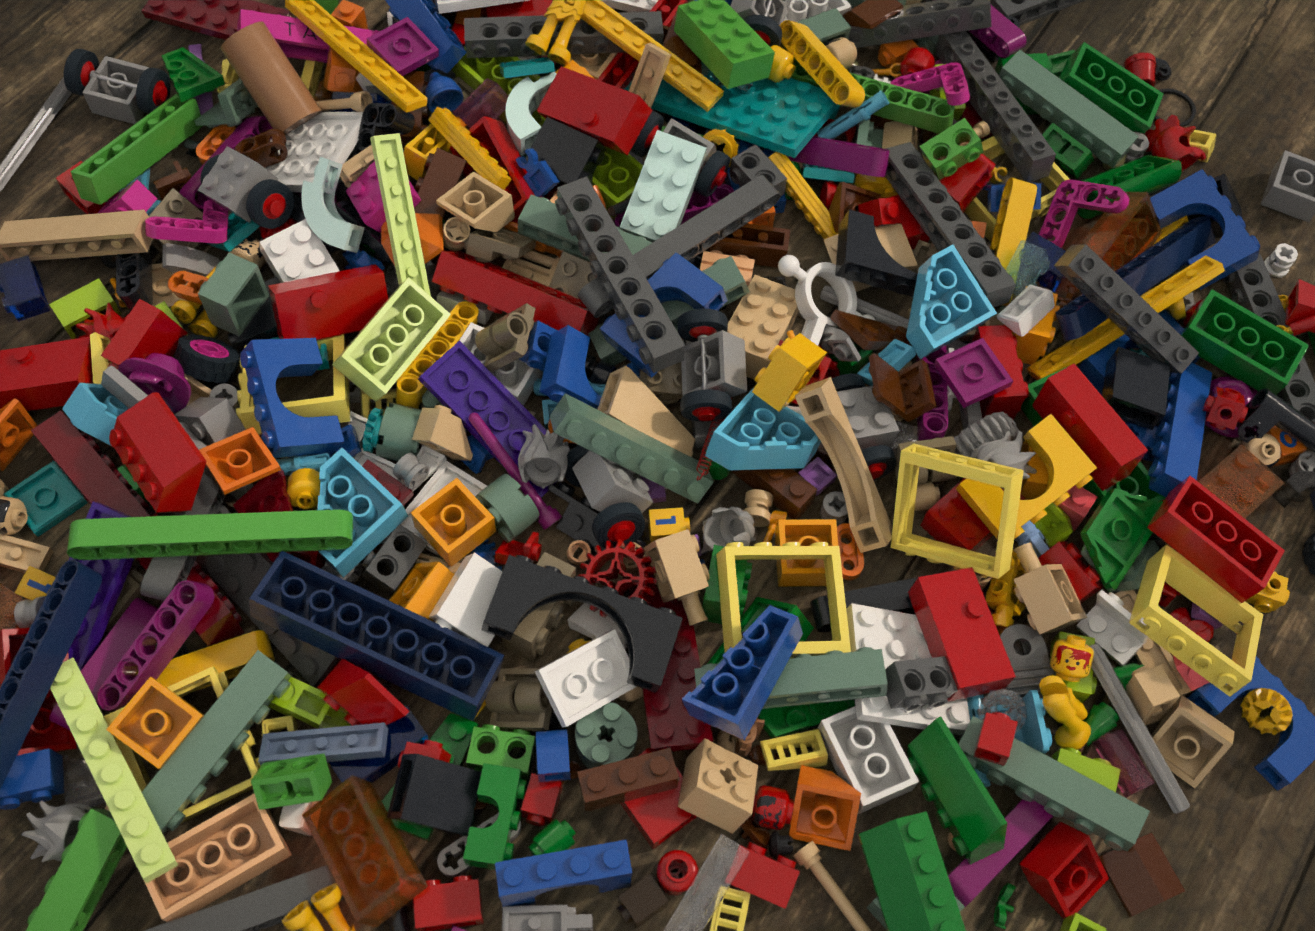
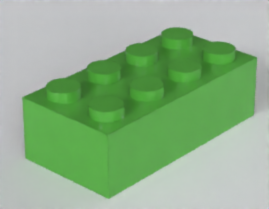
(724, 42)

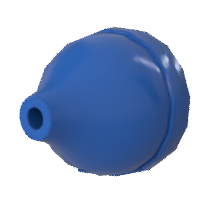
(443, 93)

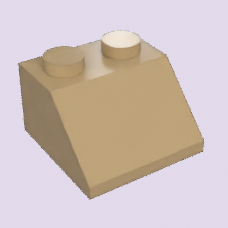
(479, 203)
(1191, 740)

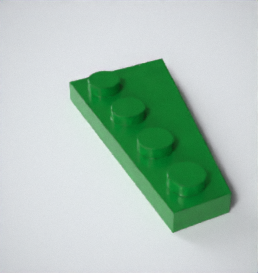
(455, 736)

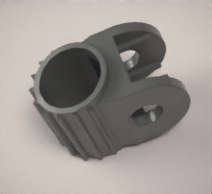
(1028, 658)

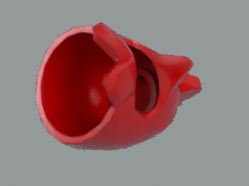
(1172, 142)

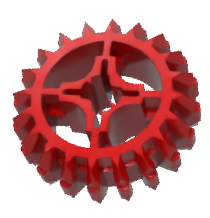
(618, 567)

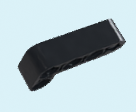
(382, 120)
(132, 276)

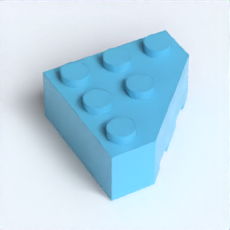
(945, 303)
(94, 410)
(762, 438)
(374, 509)

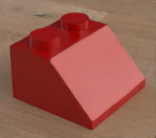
(360, 696)
(1065, 869)

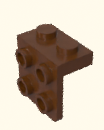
(904, 392)

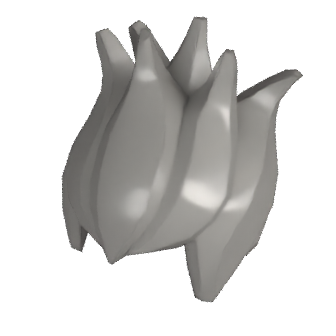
(1006, 453)
(543, 458)
(727, 526)
(55, 830)

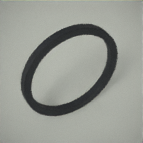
(1186, 98)

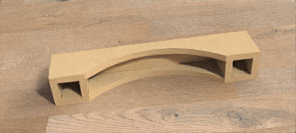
(828, 420)

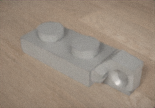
(545, 918)

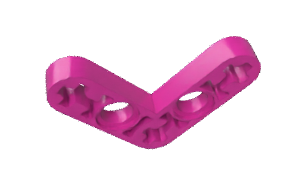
(948, 76)
(1079, 200)
(209, 230)

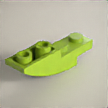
(307, 705)

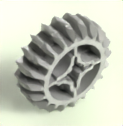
(985, 430)

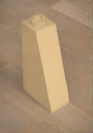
(635, 405)

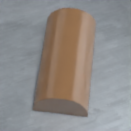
(270, 77)

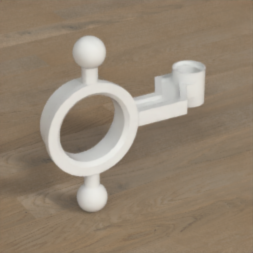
(815, 320)

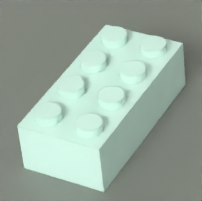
(663, 187)

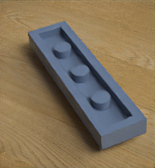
(336, 742)

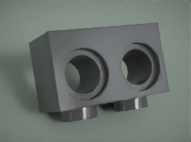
(754, 163)
(398, 562)
(919, 683)

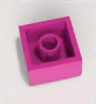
(367, 198)

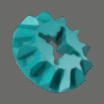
(371, 433)

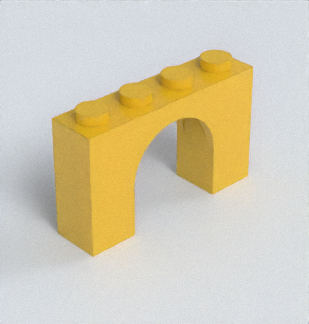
(1065, 467)

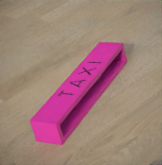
(294, 36)

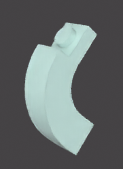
(520, 106)
(321, 212)

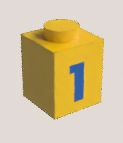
(666, 522)
(34, 583)

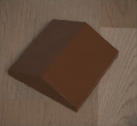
(872, 13)
(846, 198)
(1141, 875)

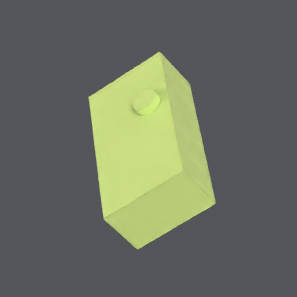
(391, 339)

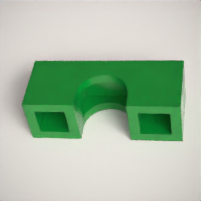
(501, 788)

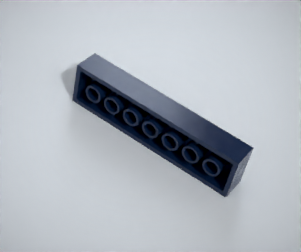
(376, 635)

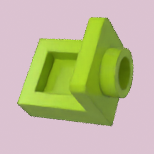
(1055, 525)

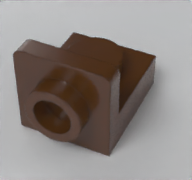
(175, 180)

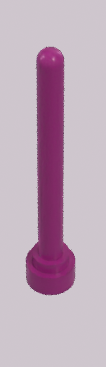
(547, 513)

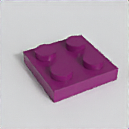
(403, 46)
(973, 372)

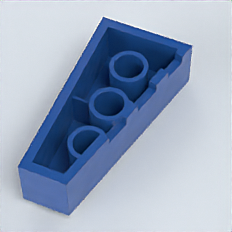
(435, 27)
(742, 682)

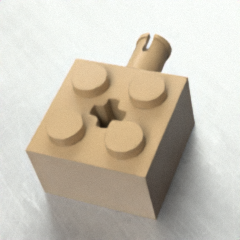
(680, 572)
(1046, 593)
(719, 784)

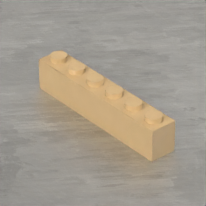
(75, 236)

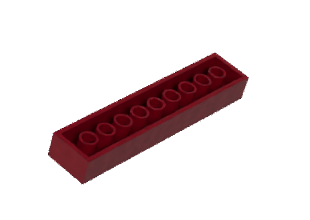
(102, 483)

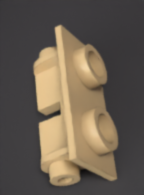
(356, 166)

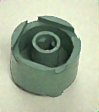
(397, 432)
(509, 507)
(608, 721)

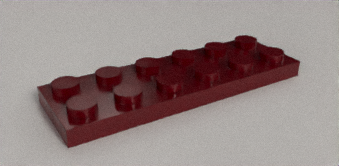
(207, 17)
(665, 712)

